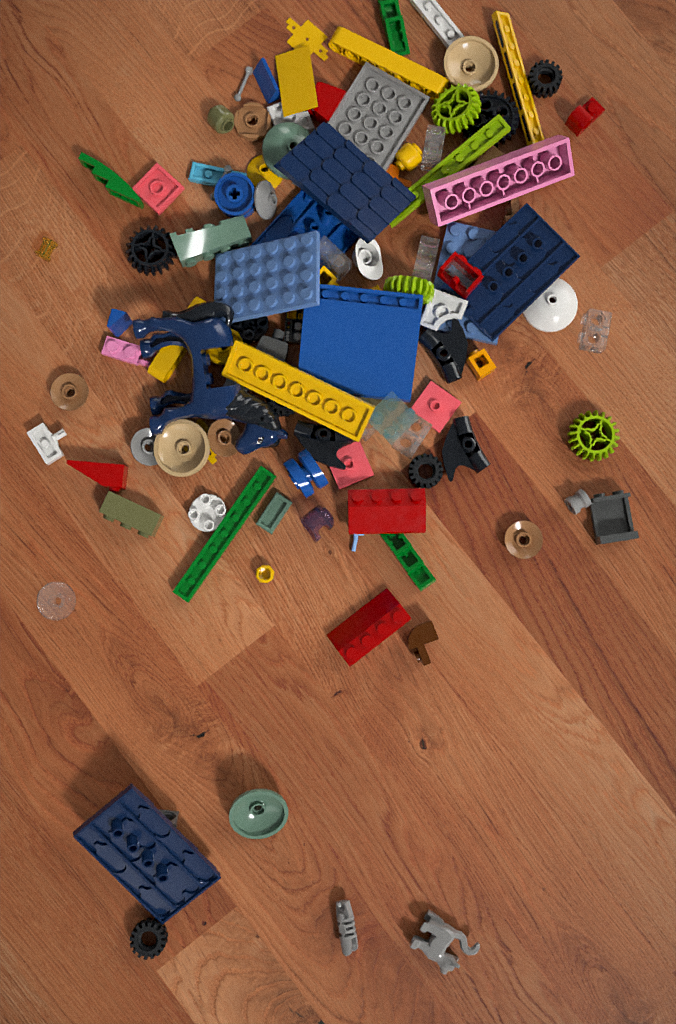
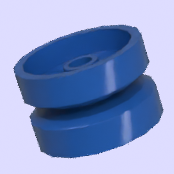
(232, 185)
(304, 474)

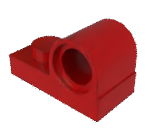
(584, 116)

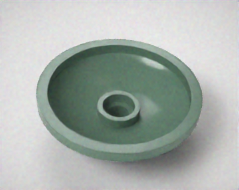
(278, 142)
(258, 813)

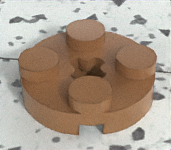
(245, 114)

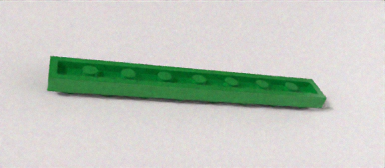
(224, 534)

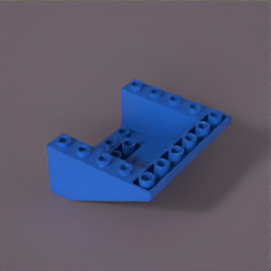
(362, 340)

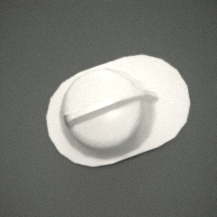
(368, 259)

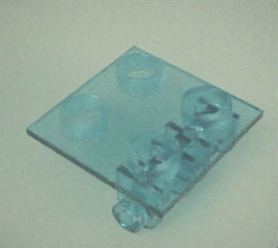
(392, 417)

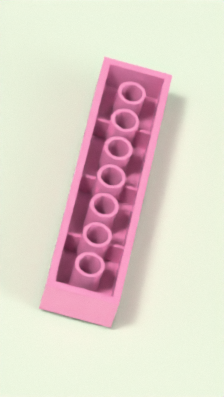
(498, 180)

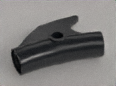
(453, 344)
(321, 448)
(454, 450)

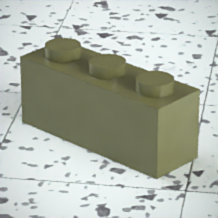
(131, 515)

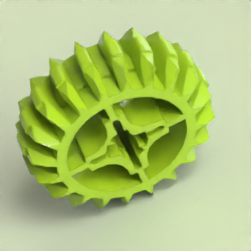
(452, 104)
(410, 285)
(600, 422)

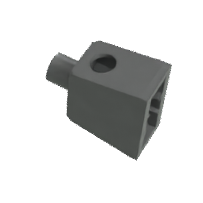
(274, 345)

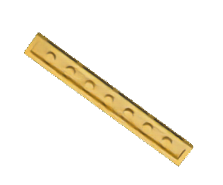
(517, 77)

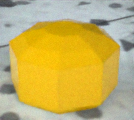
(265, 574)

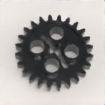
(495, 105)

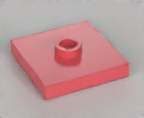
(158, 189)
(436, 406)
(356, 466)

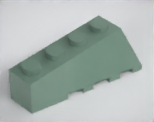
(211, 240)

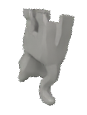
(440, 938)

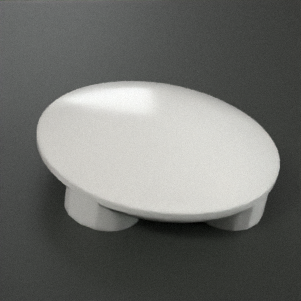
(207, 512)

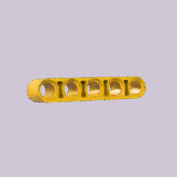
(169, 356)

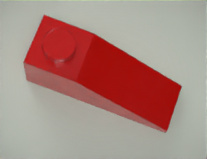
(106, 474)

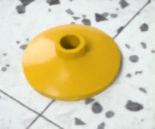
(256, 175)

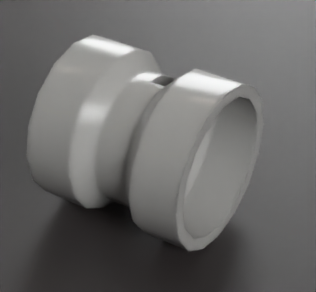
(578, 501)

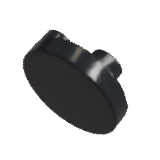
(251, 329)

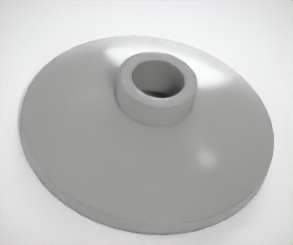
(265, 199)
(138, 444)

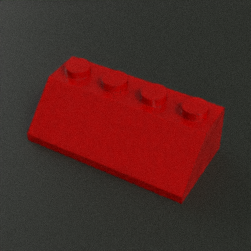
(386, 511)
(368, 627)

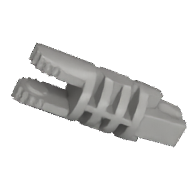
(346, 927)

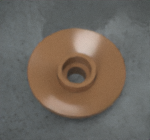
(63, 385)
(229, 433)
(532, 536)

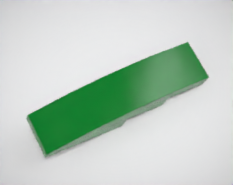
(394, 26)
(114, 184)
(409, 560)

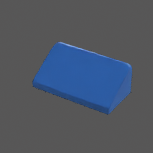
(266, 81)
(118, 322)

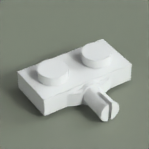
(47, 443)

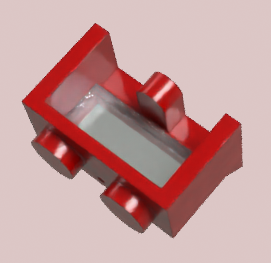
(460, 275)

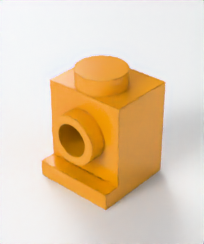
(487, 364)

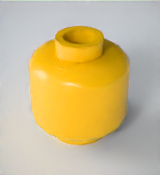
(408, 157)

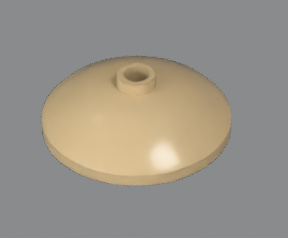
(474, 54)
(170, 448)

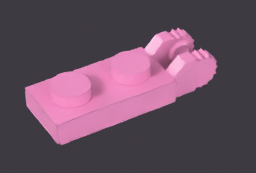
(124, 352)

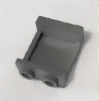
(612, 518)

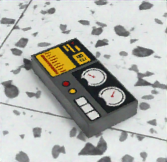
(293, 326)

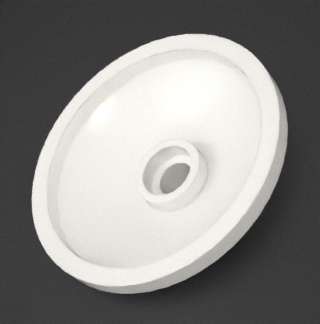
(553, 316)

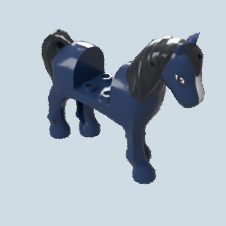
(202, 330)

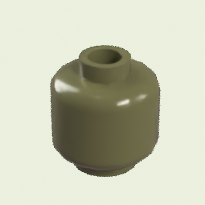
(220, 119)

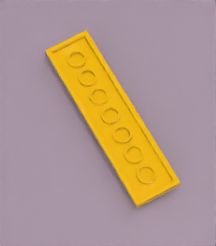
(298, 390)

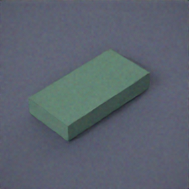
(274, 513)

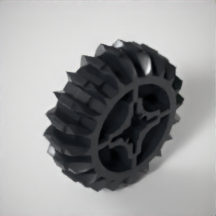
(138, 246)

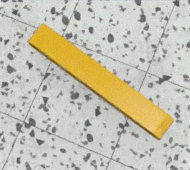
(363, 50)

